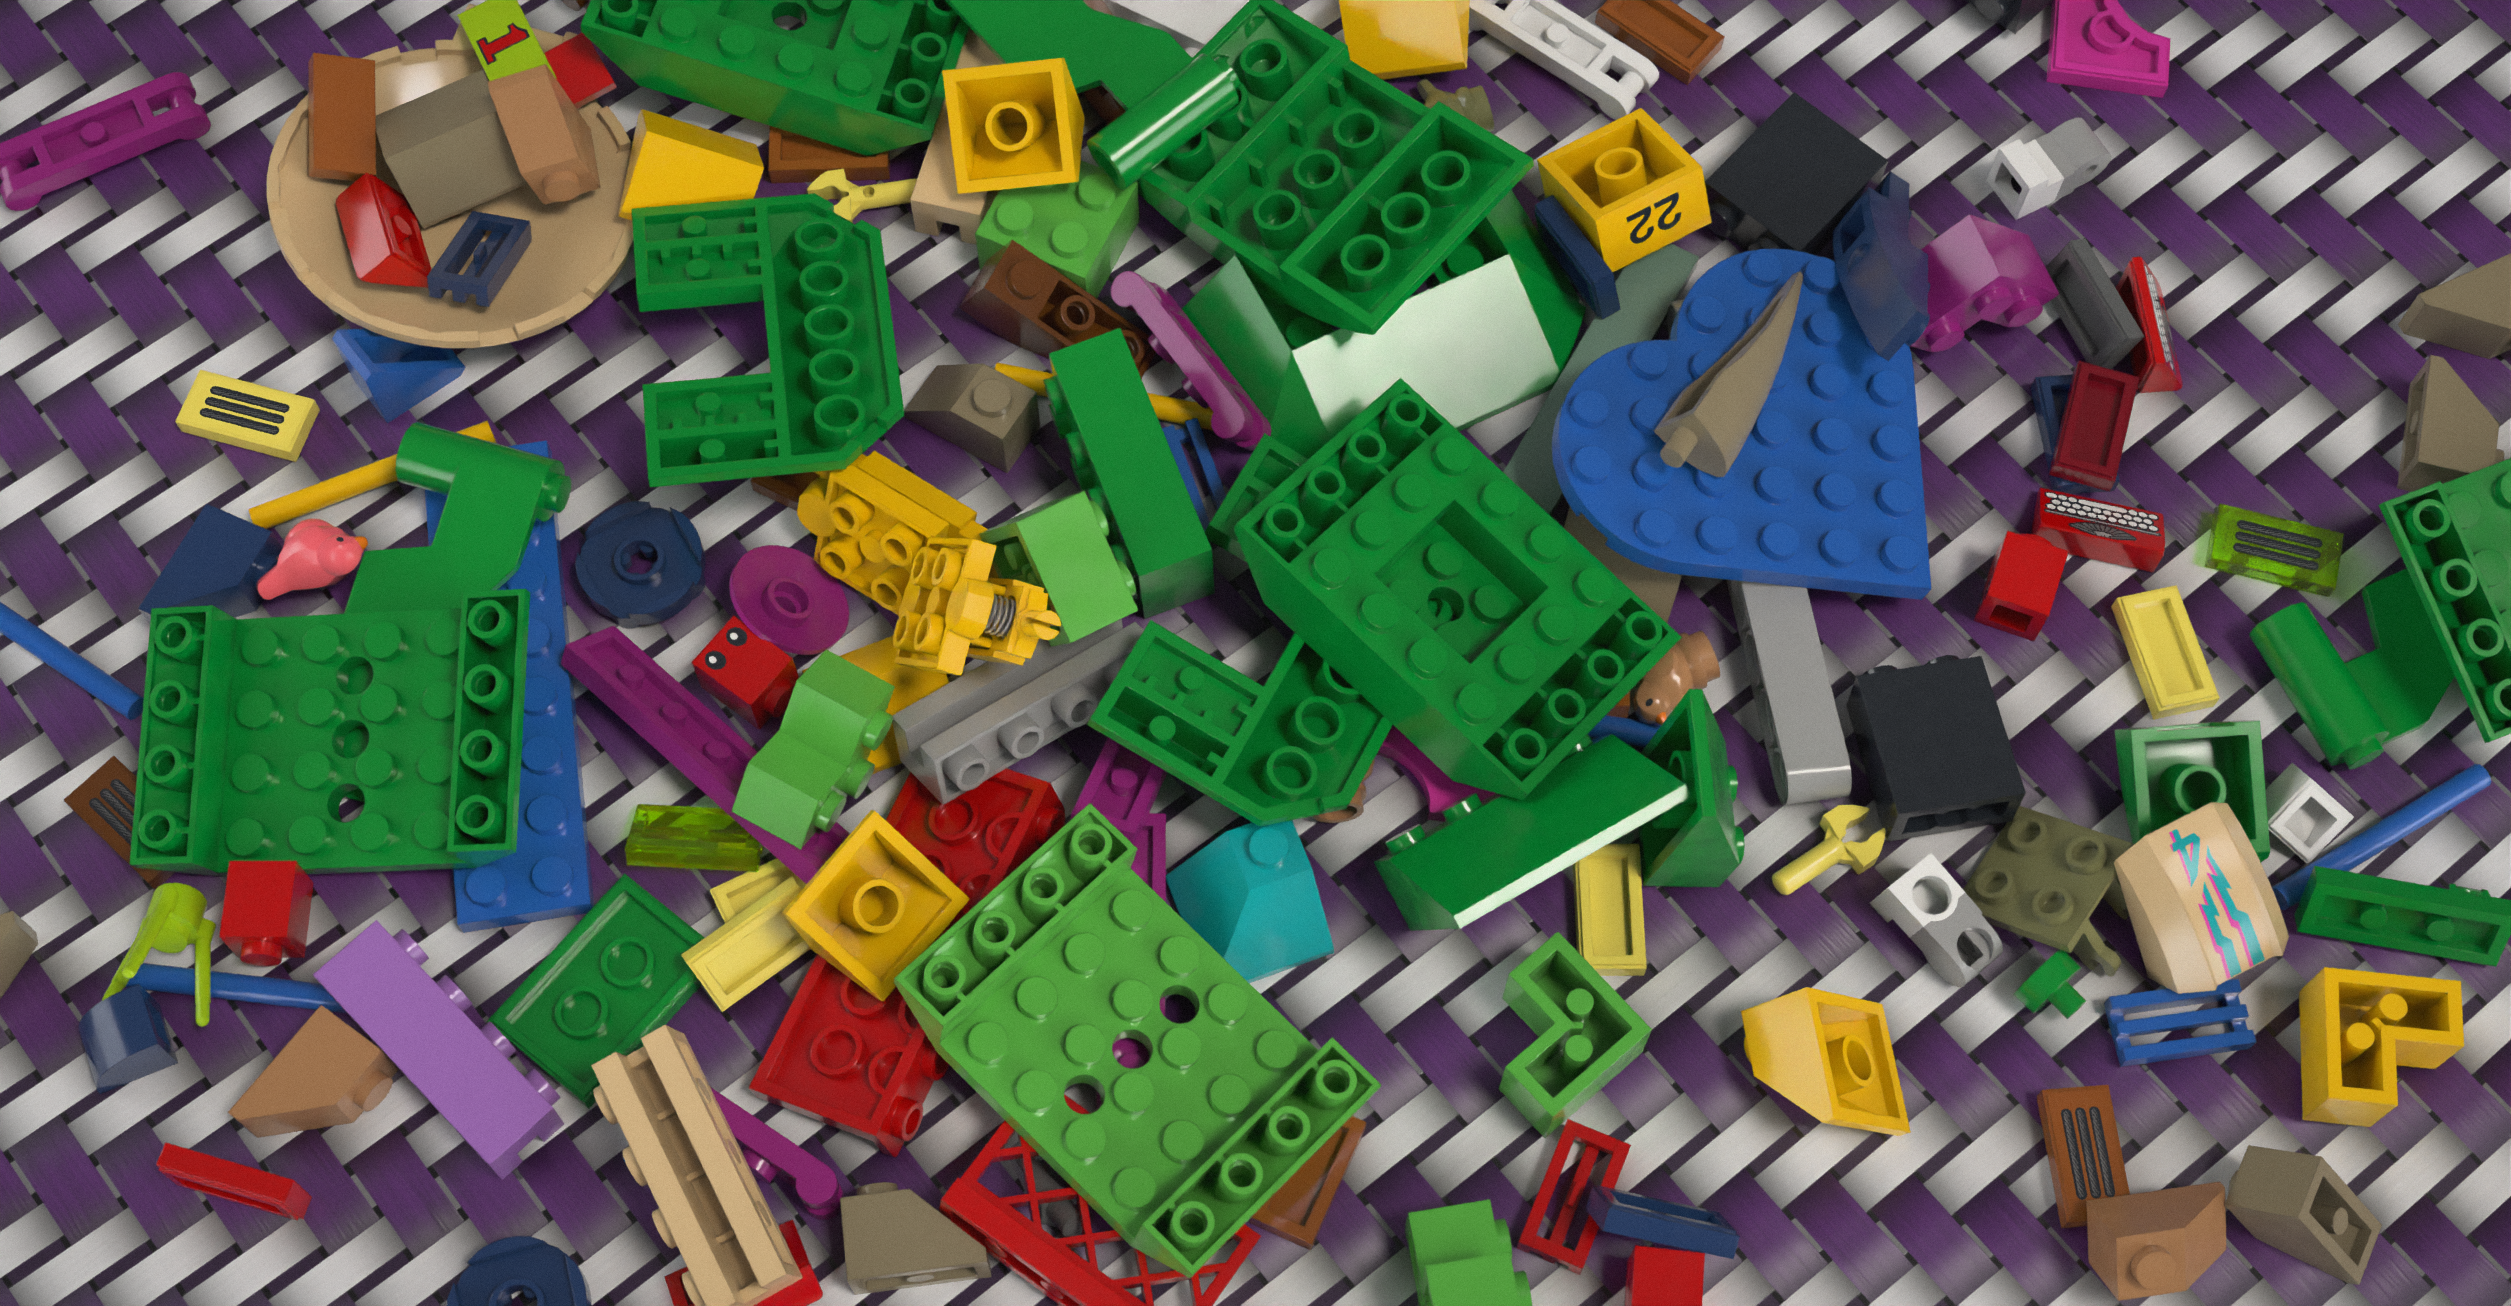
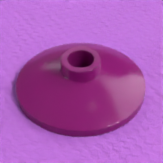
(789, 599)

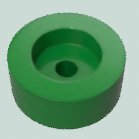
(2051, 985)

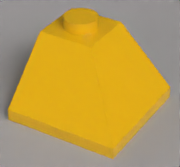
(1828, 1058)

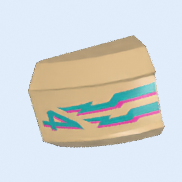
(2200, 901)

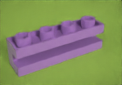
(439, 1047)

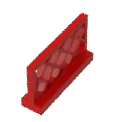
(1049, 1261)

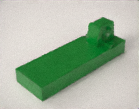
(2405, 915)

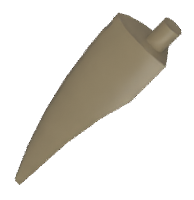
(1721, 406)

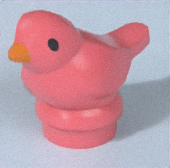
(312, 558)

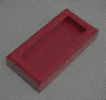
(2094, 426)

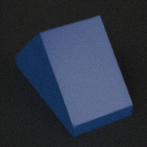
(395, 372)

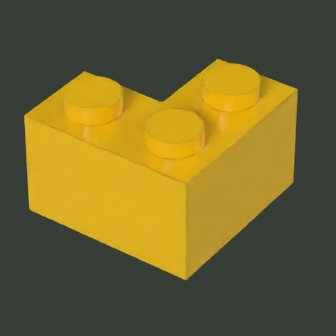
(2360, 1029)

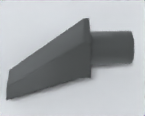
(1057, 1214)

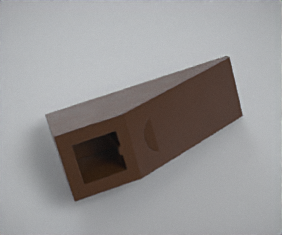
(1042, 308)

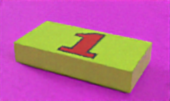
(502, 38)

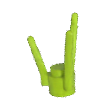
(171, 924)

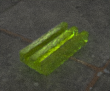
(690, 839)

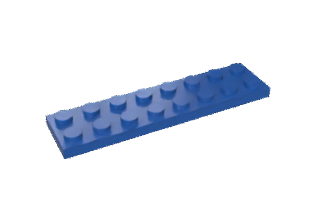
(552, 858)

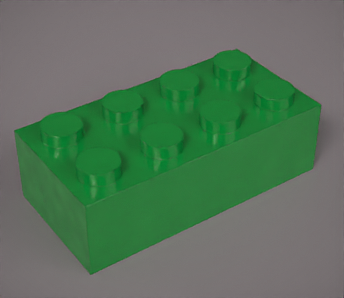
(1129, 471)

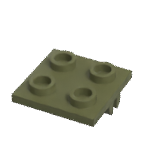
(2048, 880)

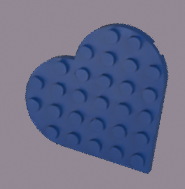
(1824, 479)

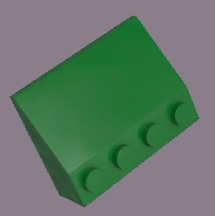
(1509, 844)

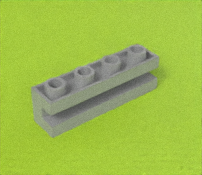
(1008, 710)

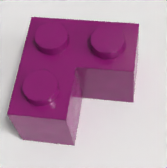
(1982, 274)

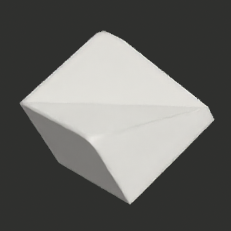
(2303, 813)

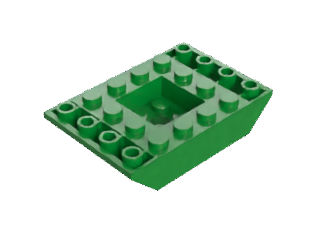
(848, 77)
(1417, 514)

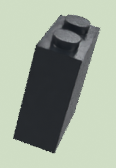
(1791, 181)
(1934, 747)

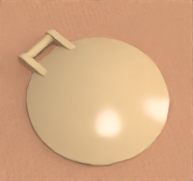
(573, 247)

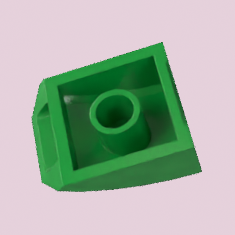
(2189, 765)

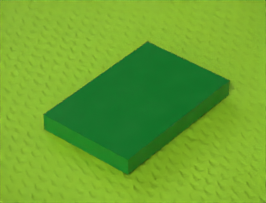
(602, 988)

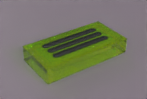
(2274, 550)

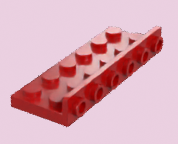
(868, 1059)

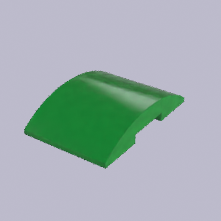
(1328, 175)

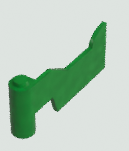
(1140, 66)
(479, 538)
(2372, 698)

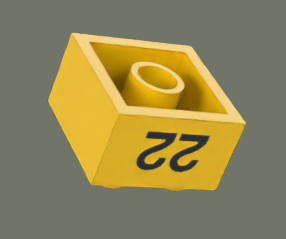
(1628, 188)

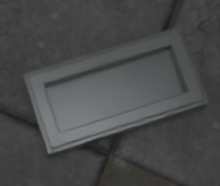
(2092, 306)

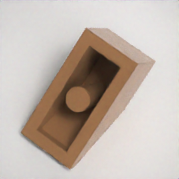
(546, 134)
(316, 1080)
(2156, 1238)

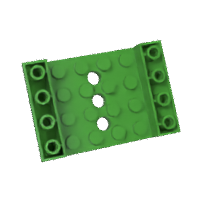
(1068, 965)

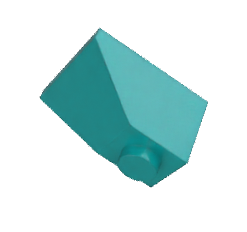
(1254, 900)

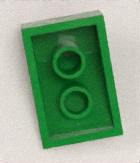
(1698, 837)

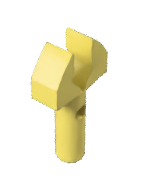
(856, 198)
(1832, 850)

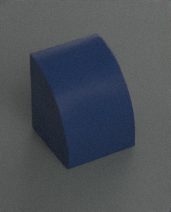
(126, 1039)

